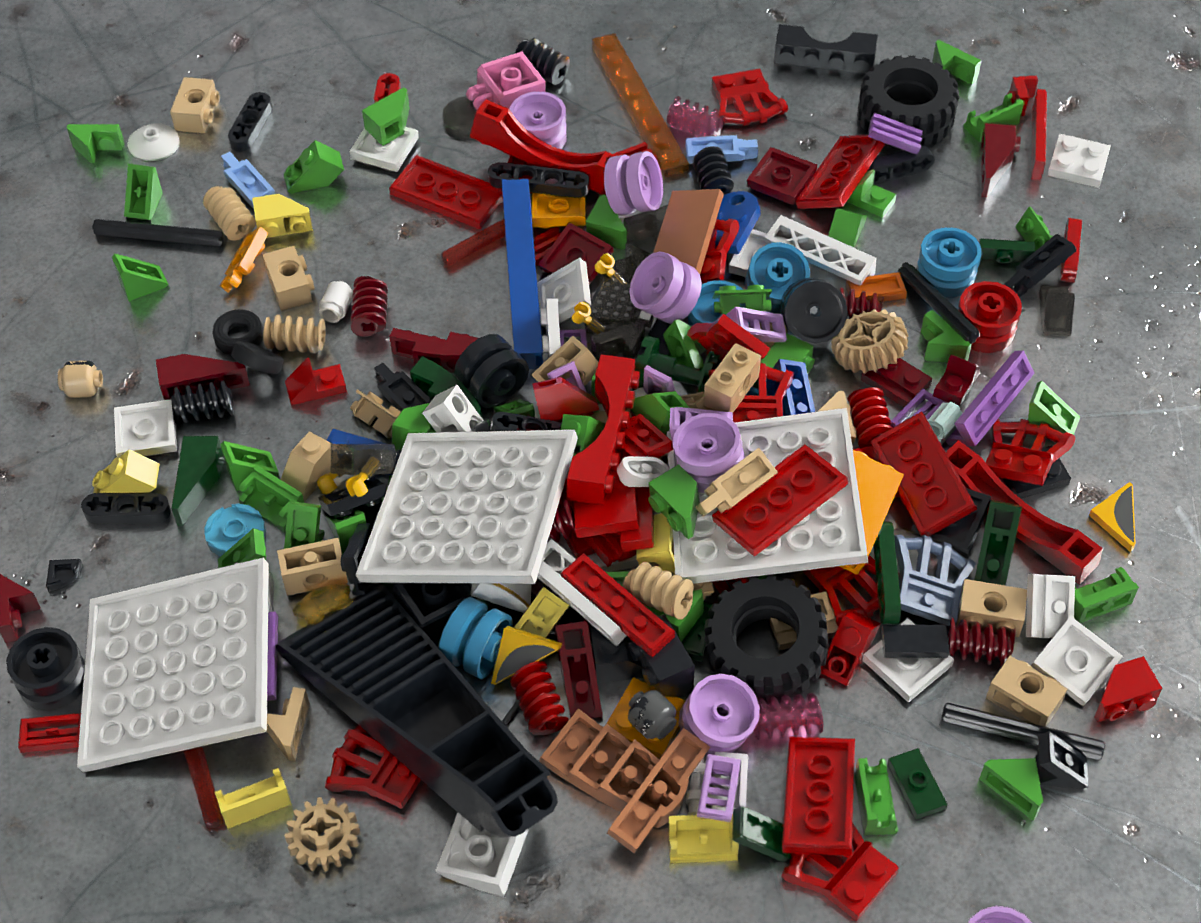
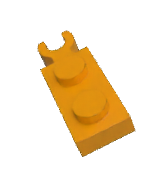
(243, 260)

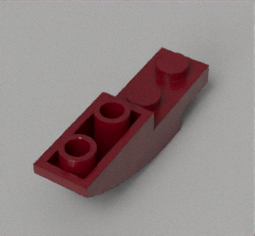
(438, 350)

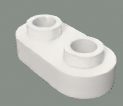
(640, 470)

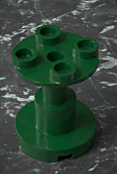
(669, 366)

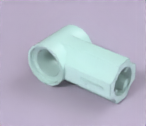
(943, 420)

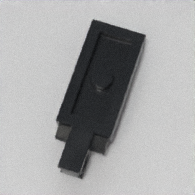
(1040, 264)
(399, 388)

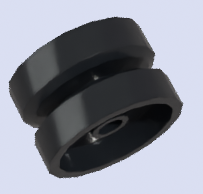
(829, 317)
(491, 370)
(46, 668)

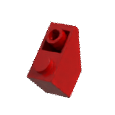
(561, 397)
(849, 644)
(1128, 689)

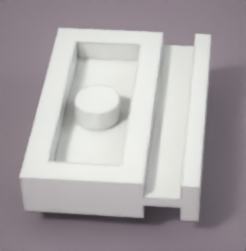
(550, 318)
(1048, 604)

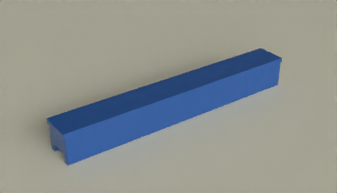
(522, 271)

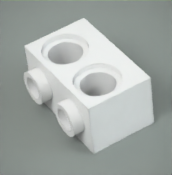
(452, 412)

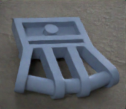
(929, 595)

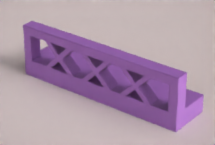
(992, 400)

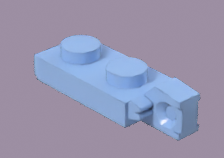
(732, 147)
(245, 178)

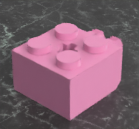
(505, 81)

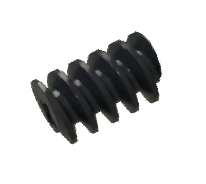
(545, 59)
(712, 170)
(201, 402)

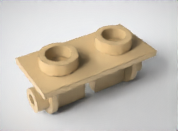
(371, 407)

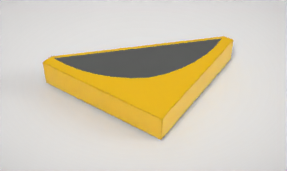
(1117, 516)
(519, 649)

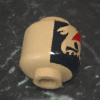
(79, 379)

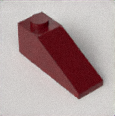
(997, 153)
(195, 370)
(578, 669)

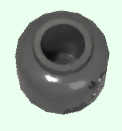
(652, 714)

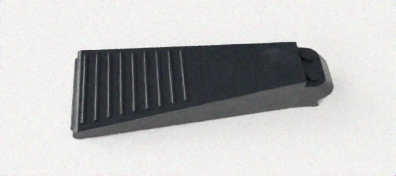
(422, 711)

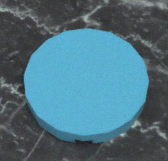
(229, 525)

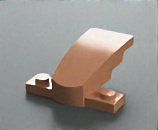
(625, 774)

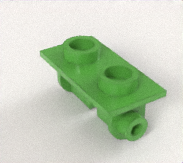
(1033, 228)
(753, 298)

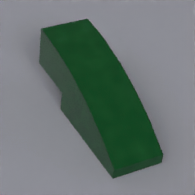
(435, 379)

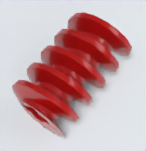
(869, 414)
(538, 700)

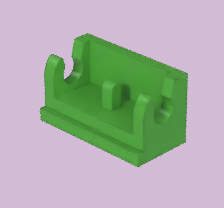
(1003, 114)
(269, 496)
(1104, 596)
(875, 798)

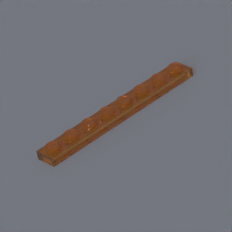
(640, 105)

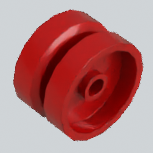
(994, 312)

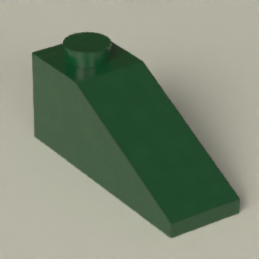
(196, 474)
(998, 542)

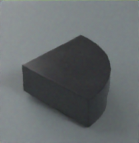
(62, 573)

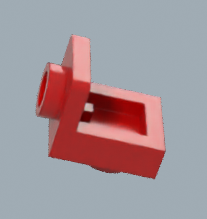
(1023, 88)

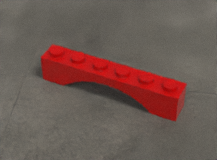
(501, 130)
(592, 468)
(1058, 544)

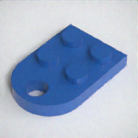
(745, 213)

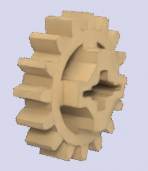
(307, 830)

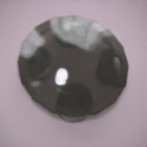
(459, 115)

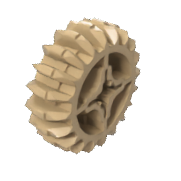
(870, 341)

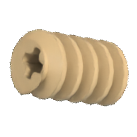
(229, 212)
(294, 335)
(660, 590)

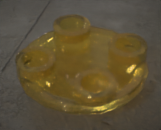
(321, 601)

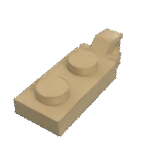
(737, 483)

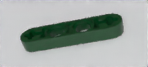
(887, 575)

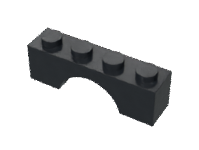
(798, 48)

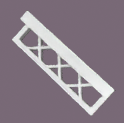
(824, 250)
(573, 597)

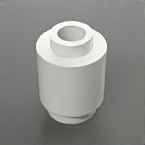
(335, 301)

